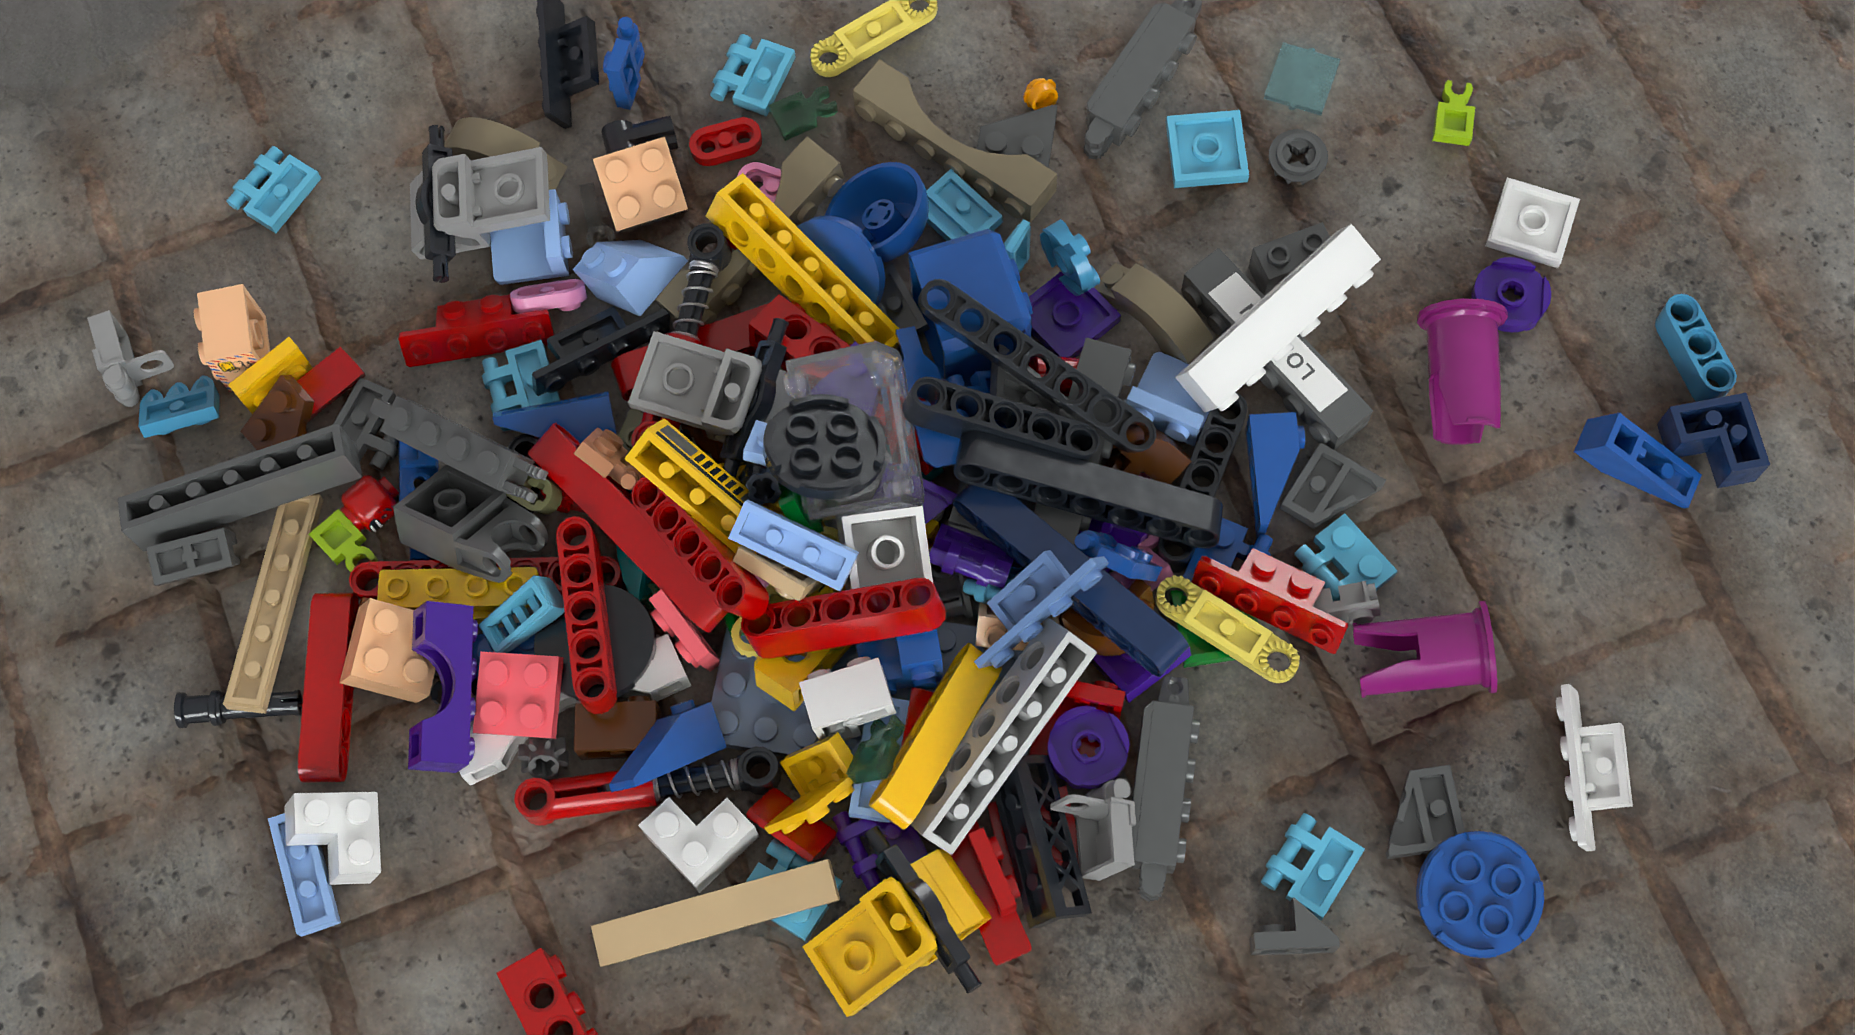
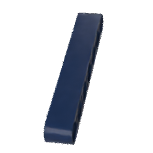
(1105, 605)

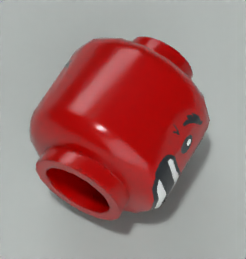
(369, 503)

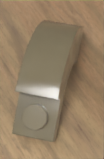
(486, 138)
(1157, 308)

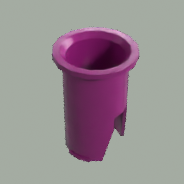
(1463, 367)
(1448, 649)

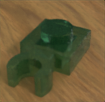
(798, 115)
(876, 756)

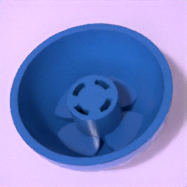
(887, 205)

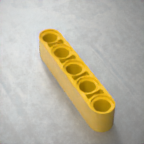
(934, 738)

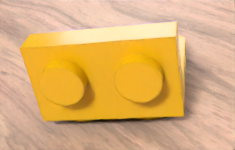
(819, 778)

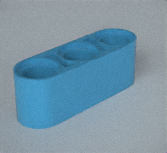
(1695, 332)

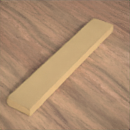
(272, 605)
(715, 913)

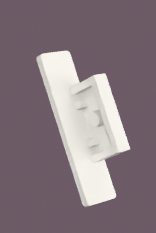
(1596, 765)

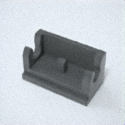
(192, 556)

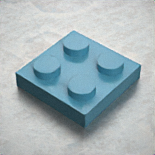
(1207, 149)

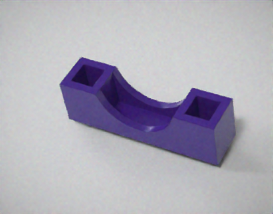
(445, 638)

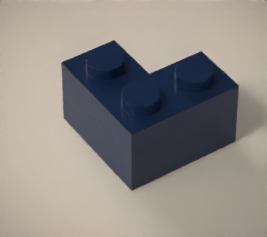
(1723, 431)

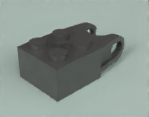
(466, 524)

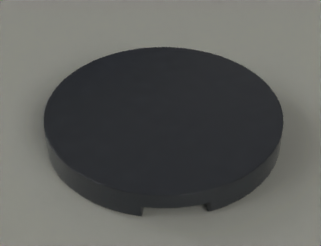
(824, 447)
(631, 642)

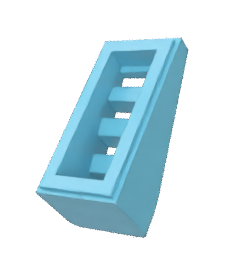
(1018, 244)
(543, 600)

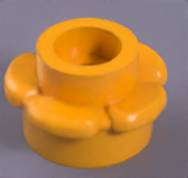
(1040, 93)

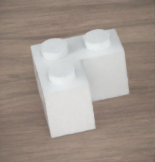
(847, 698)
(343, 822)
(703, 849)

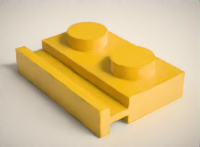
(258, 380)

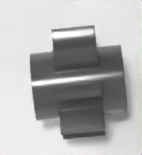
(543, 756)

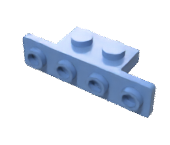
(1032, 597)

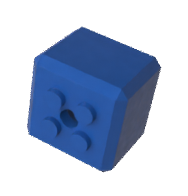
(984, 272)

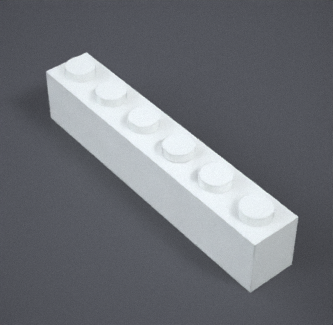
(1277, 319)

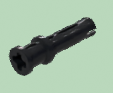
(211, 708)

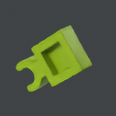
(1453, 117)
(341, 540)

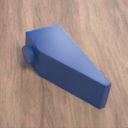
(576, 415)
(1272, 452)
(1634, 457)
(671, 744)

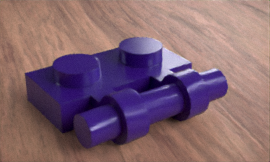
(970, 556)
(864, 865)

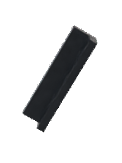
(1030, 845)

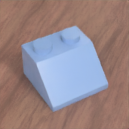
(628, 272)

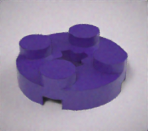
(1526, 282)
(1097, 726)

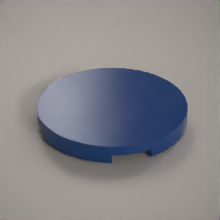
(849, 252)
(1479, 894)

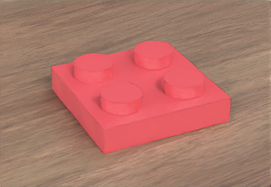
(691, 642)
(518, 695)

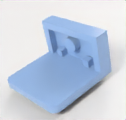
(534, 249)
(1166, 401)

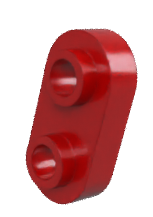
(725, 140)

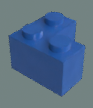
(907, 660)

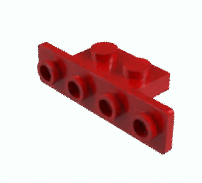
(474, 330)
(1274, 595)
(978, 861)

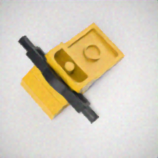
(899, 926)

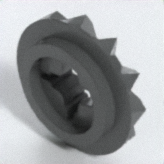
(1298, 142)

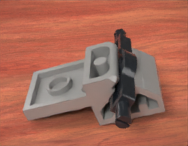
(464, 199)
(714, 388)

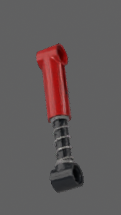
(703, 269)
(592, 794)

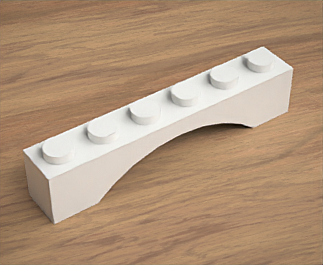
(661, 679)

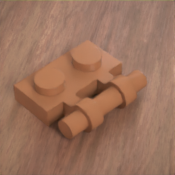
(606, 456)

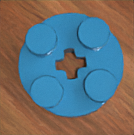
(1069, 255)

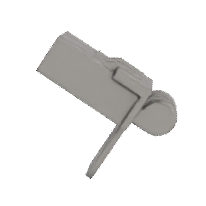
(116, 359)
(1102, 828)

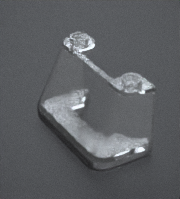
(877, 384)

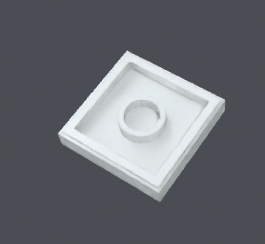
(1532, 222)

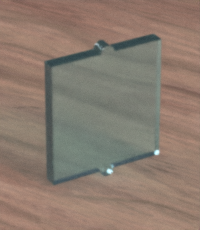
(1302, 79)

